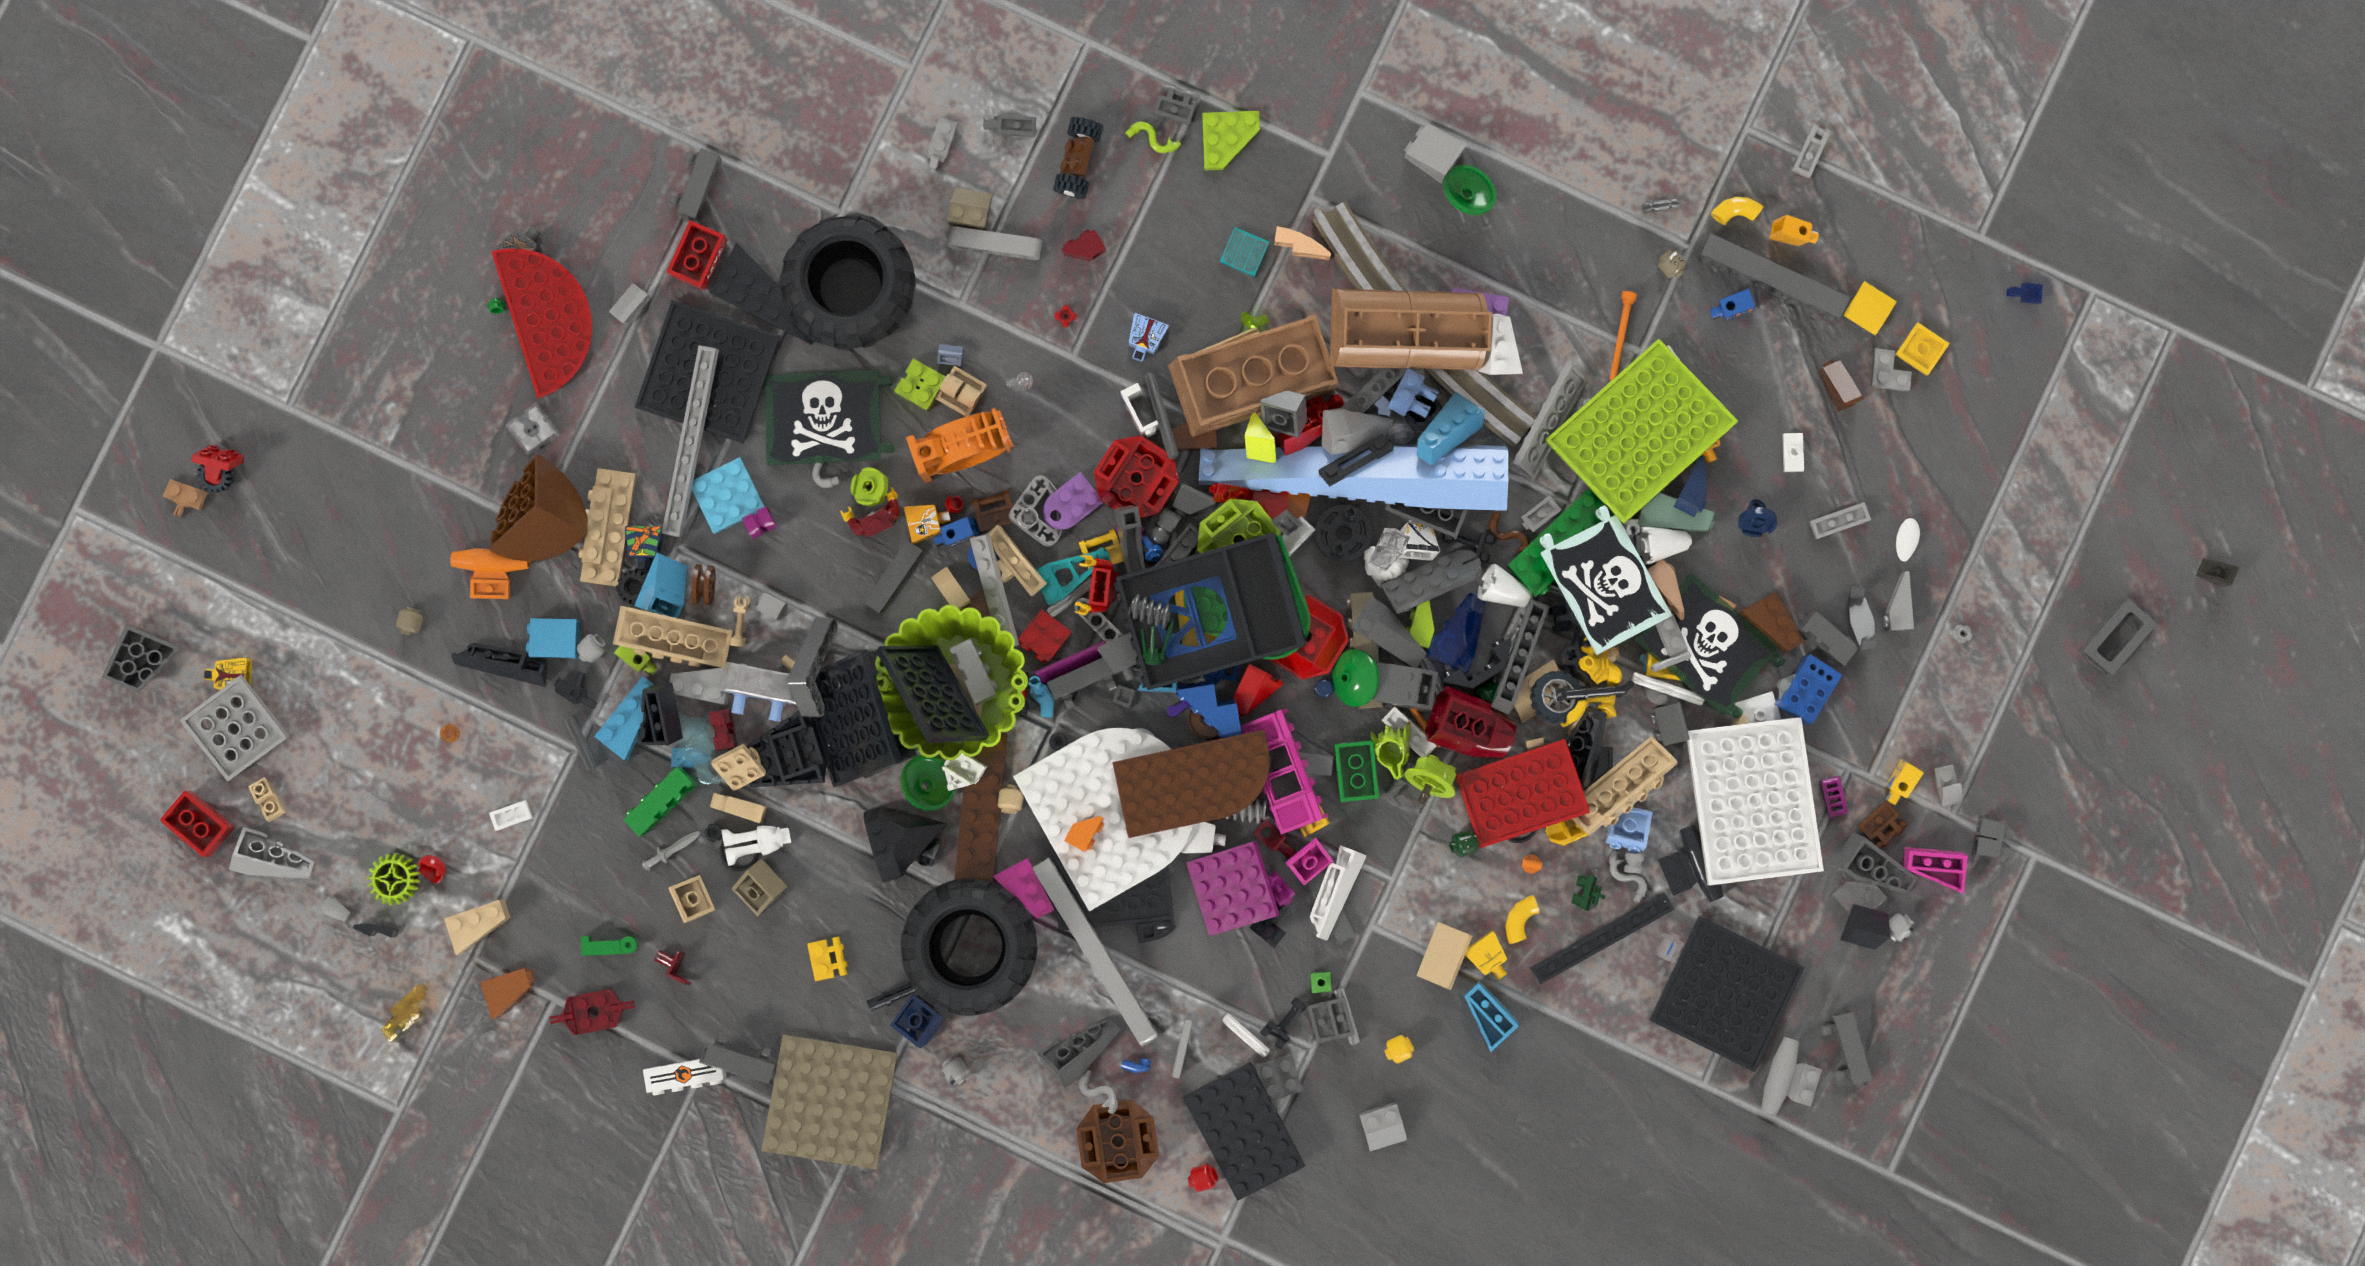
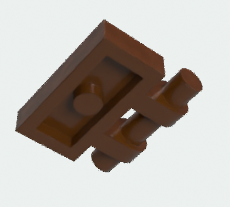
(1878, 820)

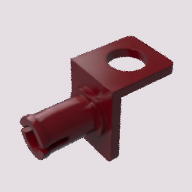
(1275, 840)
(673, 965)

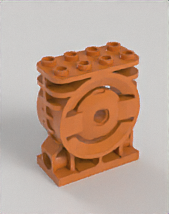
(960, 444)

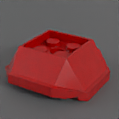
(1139, 457)
(1324, 648)

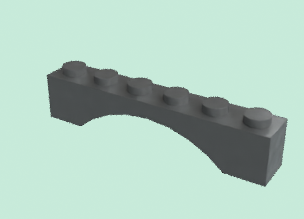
(1130, 540)

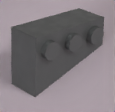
(1827, 638)

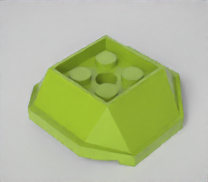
(1234, 519)

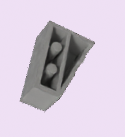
(974, 671)
(700, 685)

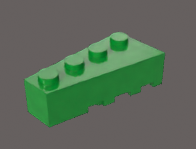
(660, 801)

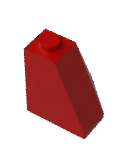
(1254, 689)

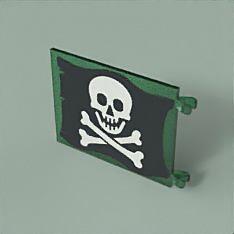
(824, 417)
(1721, 644)

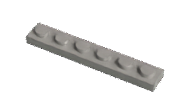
(992, 583)

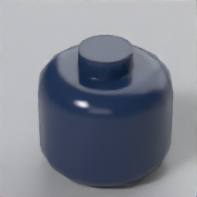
(1323, 688)

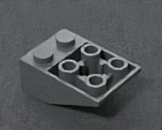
(1406, 686)

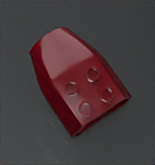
(1469, 725)

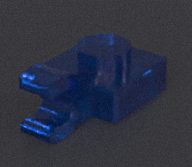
(2029, 293)

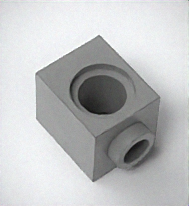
(770, 606)

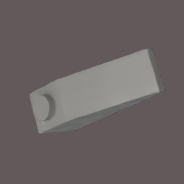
(1899, 610)

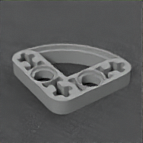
(1020, 505)

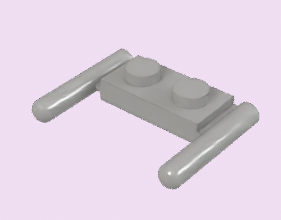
(1673, 643)

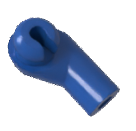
(1136, 1067)

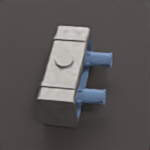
(756, 683)

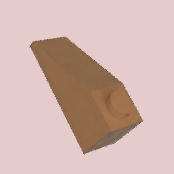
(1665, 580)

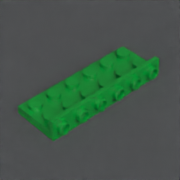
(1530, 565)

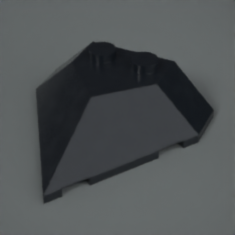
(898, 839)

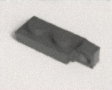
(1011, 125)

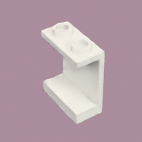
(1130, 394)

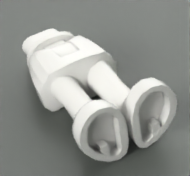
(768, 840)

